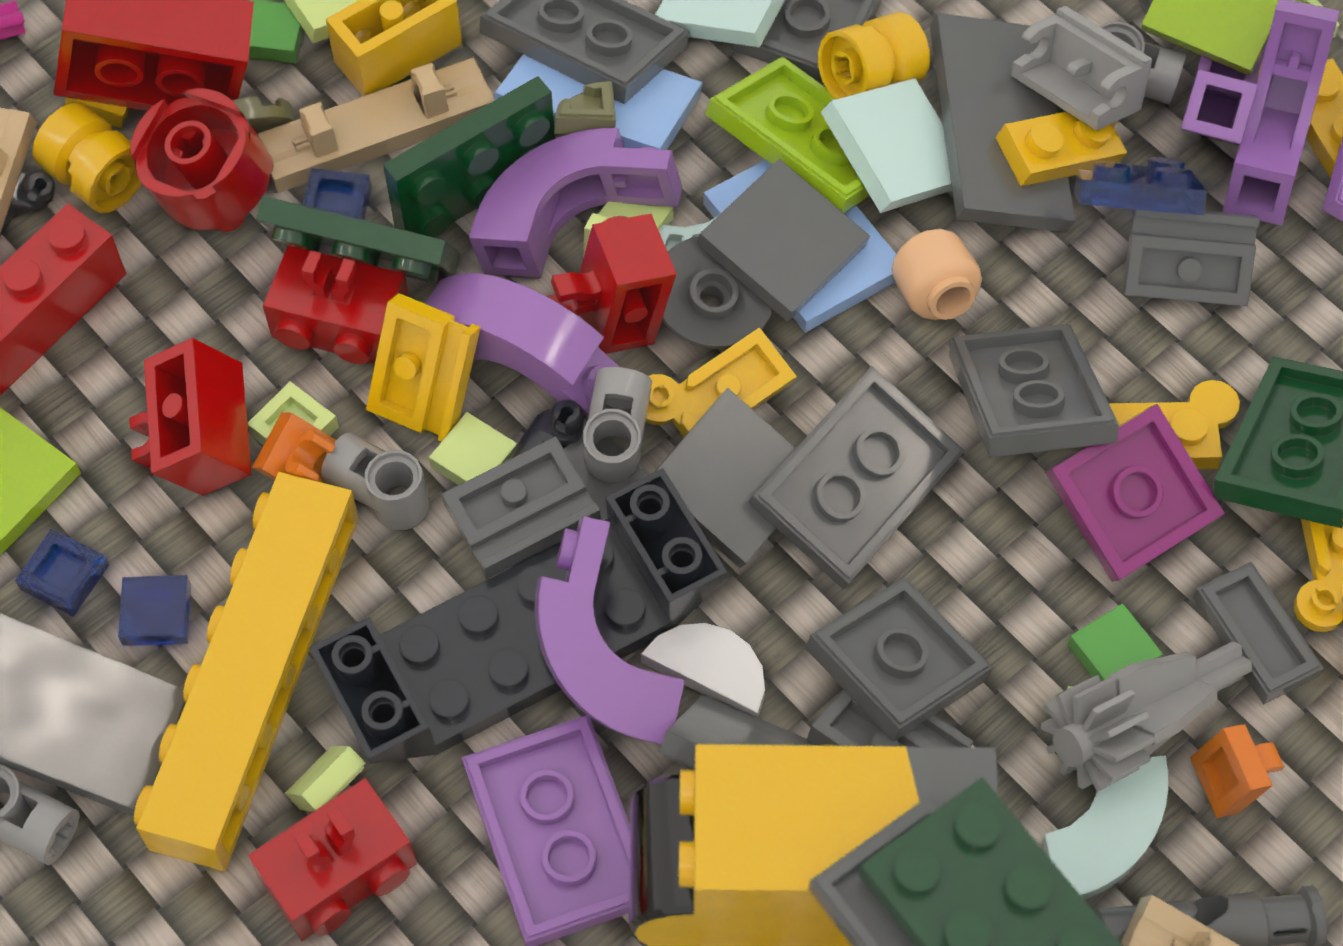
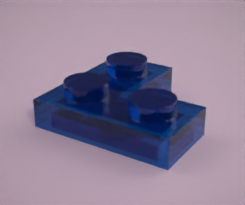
(1155, 187)

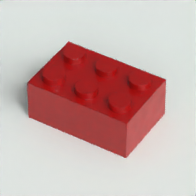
(152, 49)

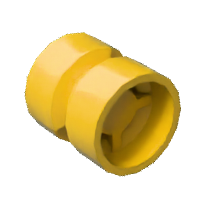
(873, 55)
(88, 155)

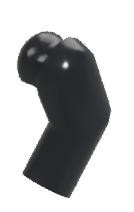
(32, 193)
(563, 420)

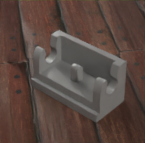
(1083, 69)

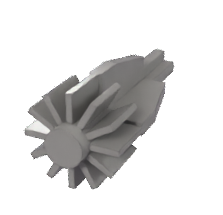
(1118, 722)

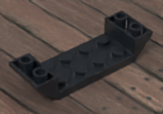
(480, 651)

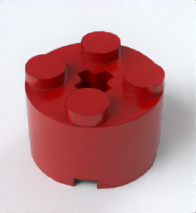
(201, 160)

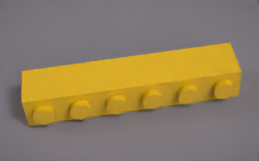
(248, 672)

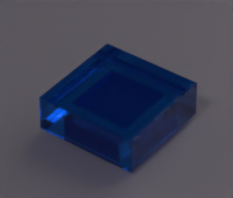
(338, 192)
(62, 572)
(154, 610)

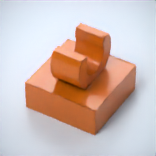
(294, 449)
(1235, 769)

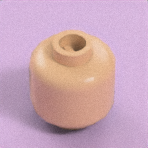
(937, 274)

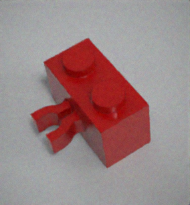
(620, 282)
(330, 303)
(194, 418)
(334, 861)

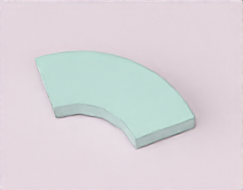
(1113, 832)

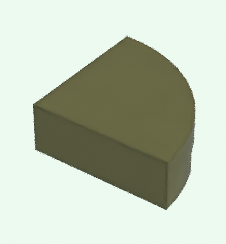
(587, 110)
(265, 117)

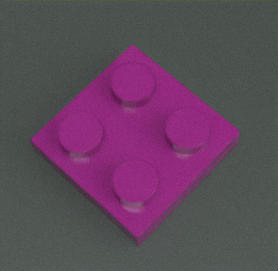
(1135, 493)

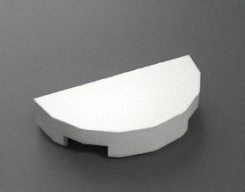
(711, 663)

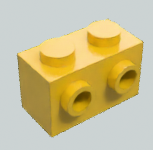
(386, 39)

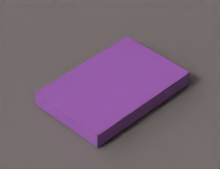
(554, 829)

